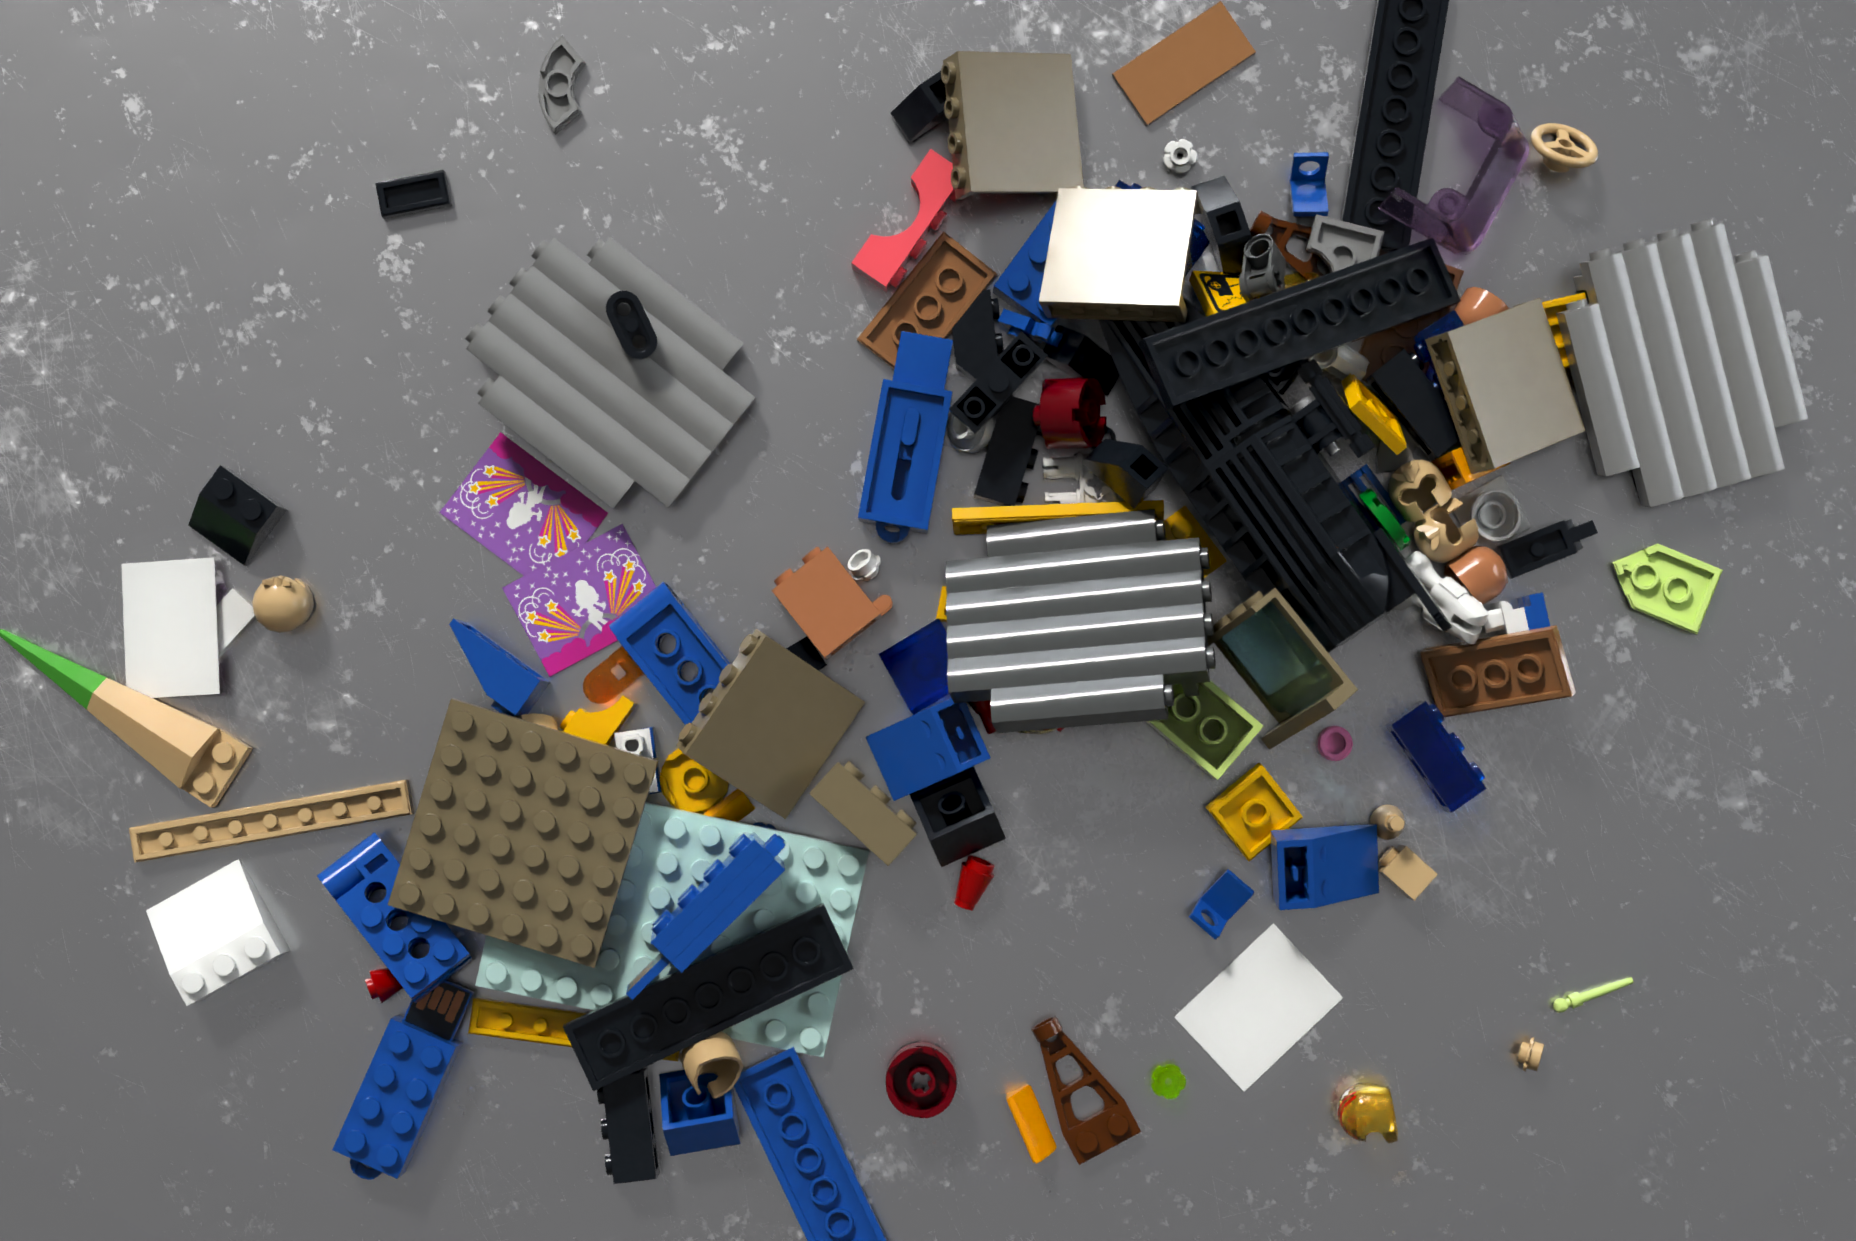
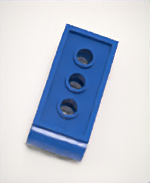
(641, 635)
(353, 881)

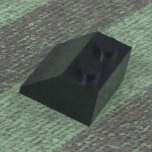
(235, 514)
(957, 816)

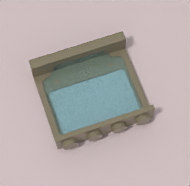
(1281, 663)

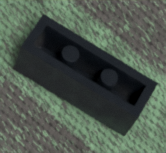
(1416, 403)
(1009, 455)
(629, 1129)

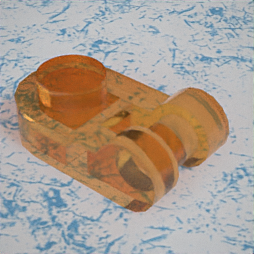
(602, 684)

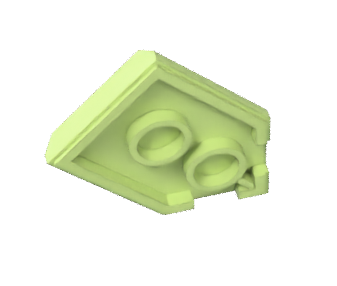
(1668, 585)

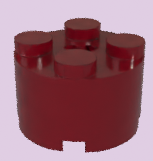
(1071, 413)
(917, 1100)

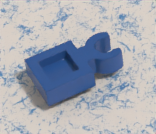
(1034, 330)

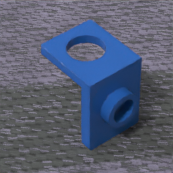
(1309, 187)
(1221, 903)

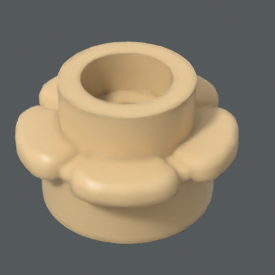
(1530, 1054)

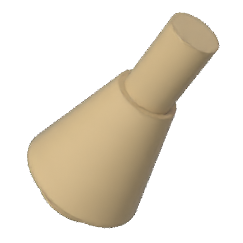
(1389, 821)

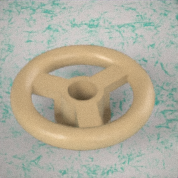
(1561, 153)

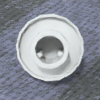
(964, 439)

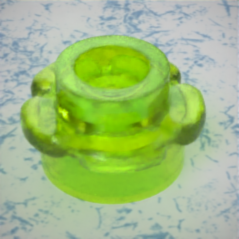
(1161, 1074)

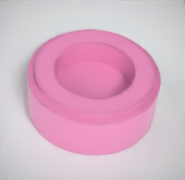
(1334, 743)

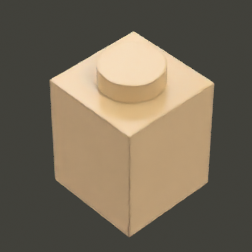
(1406, 871)

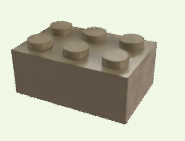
(865, 811)

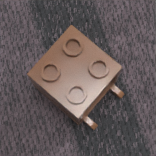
(828, 601)

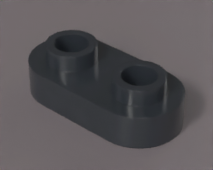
(631, 325)

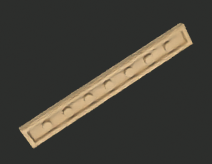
(271, 821)

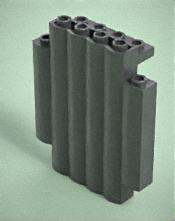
(1079, 621)

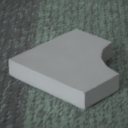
(1343, 243)

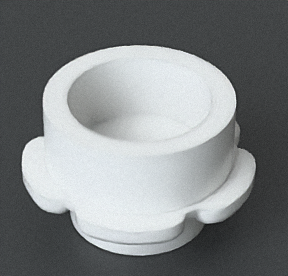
(1179, 165)
(864, 565)

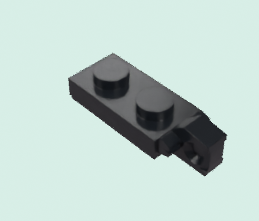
(1544, 546)

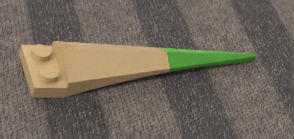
(177, 744)

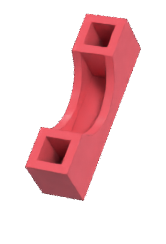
(884, 257)

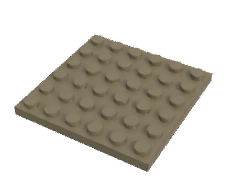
(523, 832)

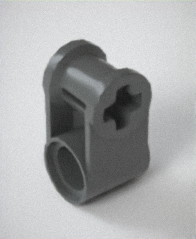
(1262, 268)

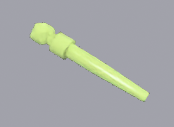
(1575, 1000)

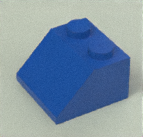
(695, 1120)

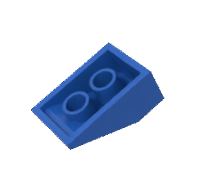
(502, 675)

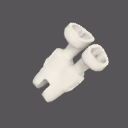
(1459, 608)

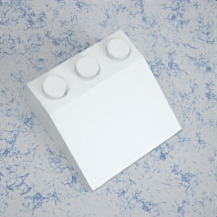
(215, 933)

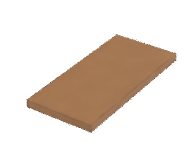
(1183, 63)

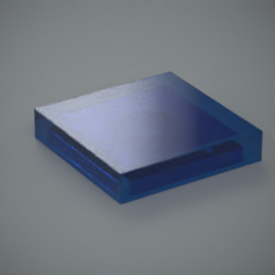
(920, 666)

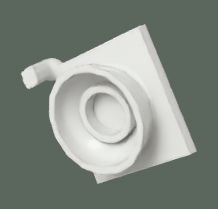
(1495, 512)

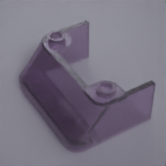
(1457, 219)

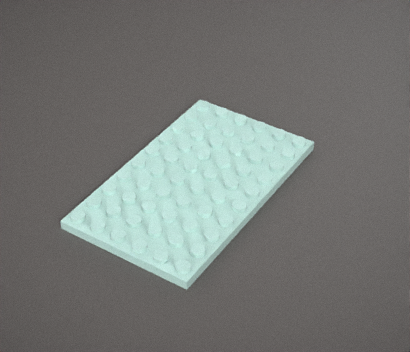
(665, 859)

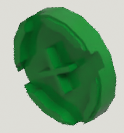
(1385, 518)

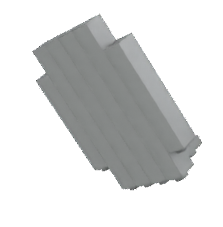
(1681, 363)
(583, 397)

